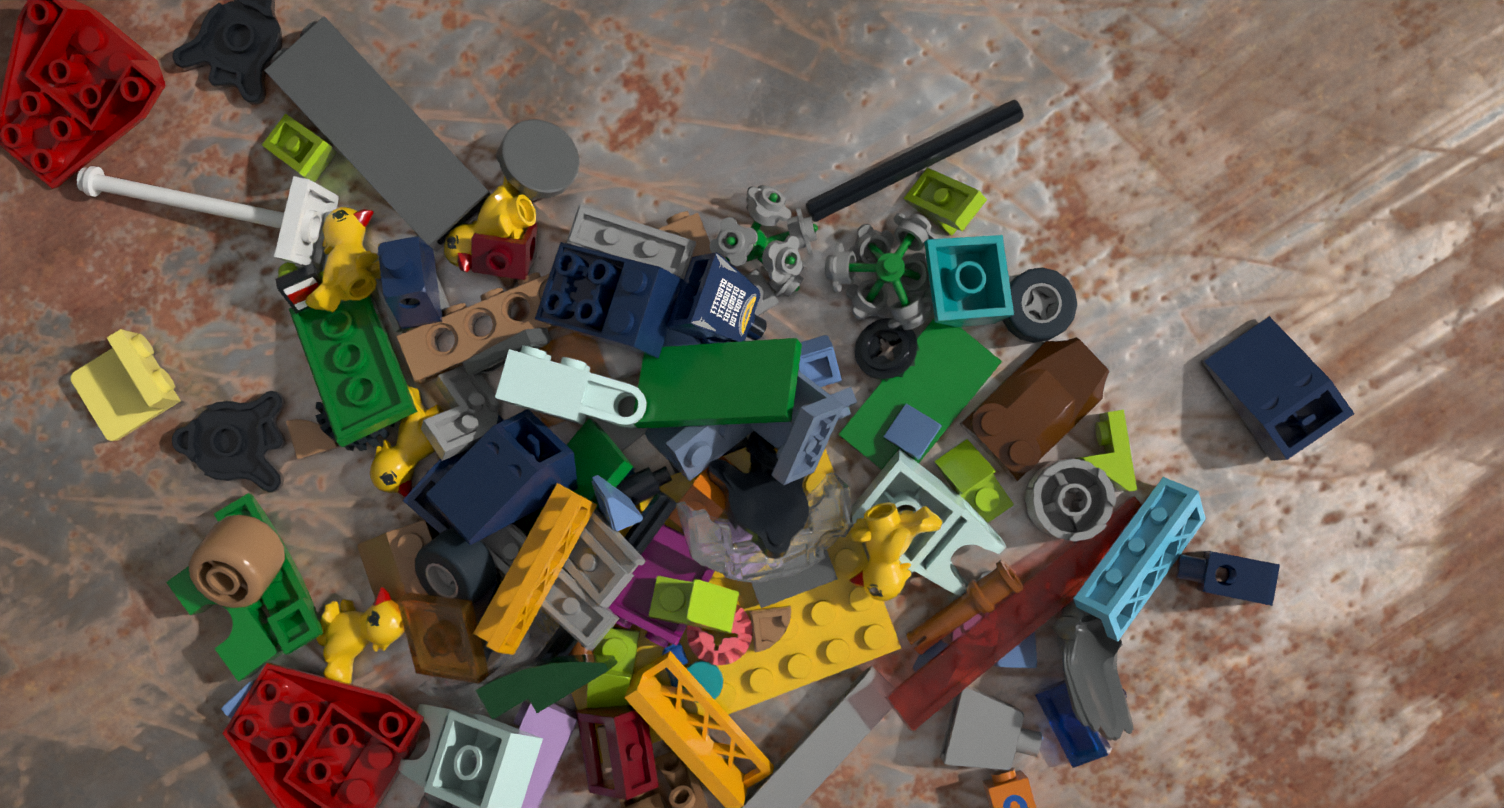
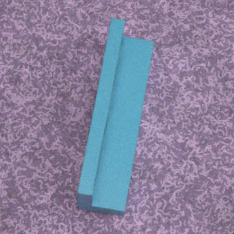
(1141, 556)

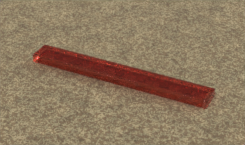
(1005, 626)

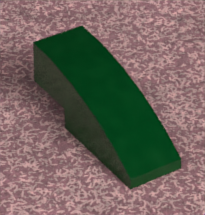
(542, 682)

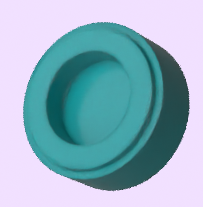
(708, 676)

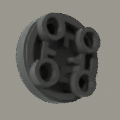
(538, 159)

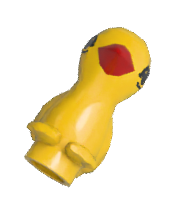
(502, 215)
(349, 267)
(394, 466)
(887, 539)
(351, 631)

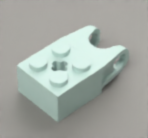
(565, 389)
(930, 553)
(473, 760)

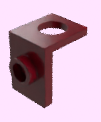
(504, 255)

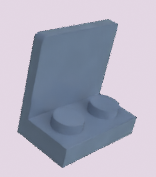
(806, 436)

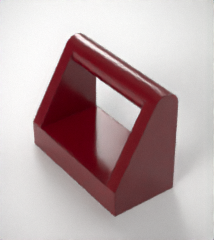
(628, 750)

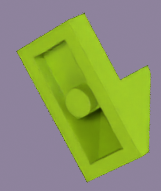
(299, 148)
(945, 200)
(1117, 459)
(974, 480)
(694, 604)
(612, 686)

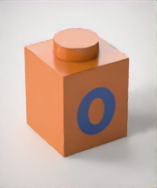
(1009, 790)

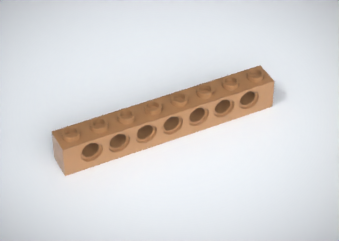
(420, 342)

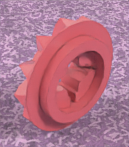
(730, 648)

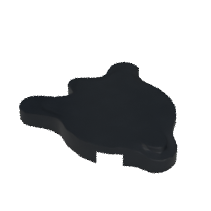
(237, 45)
(234, 440)
(762, 505)

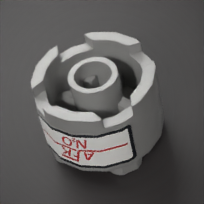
(1090, 509)

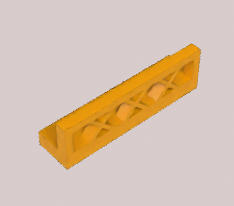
(534, 570)
(684, 733)

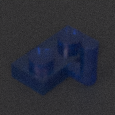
(1076, 740)

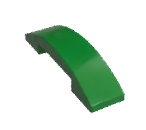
(287, 597)

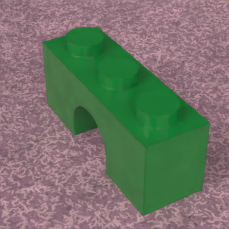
(251, 638)

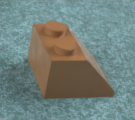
(391, 559)

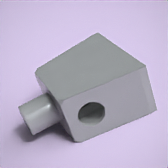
(986, 732)

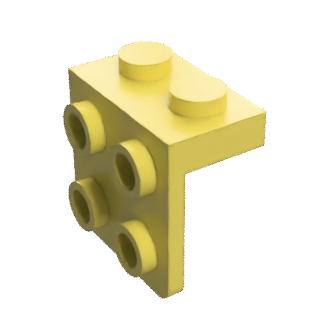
(124, 386)

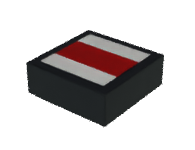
(299, 285)

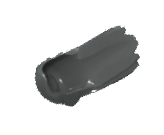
(1092, 673)

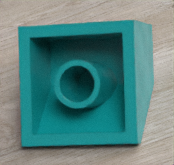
(969, 280)

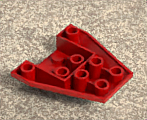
(71, 88)
(321, 739)

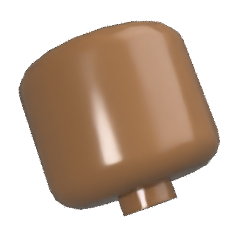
(236, 561)

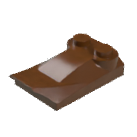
(1038, 405)

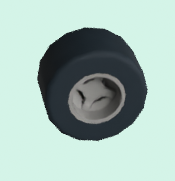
(1051, 299)
(455, 568)

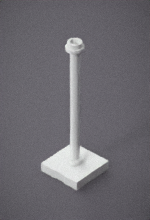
(300, 224)

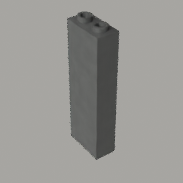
(378, 132)

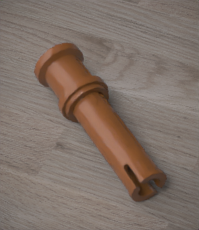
(980, 597)

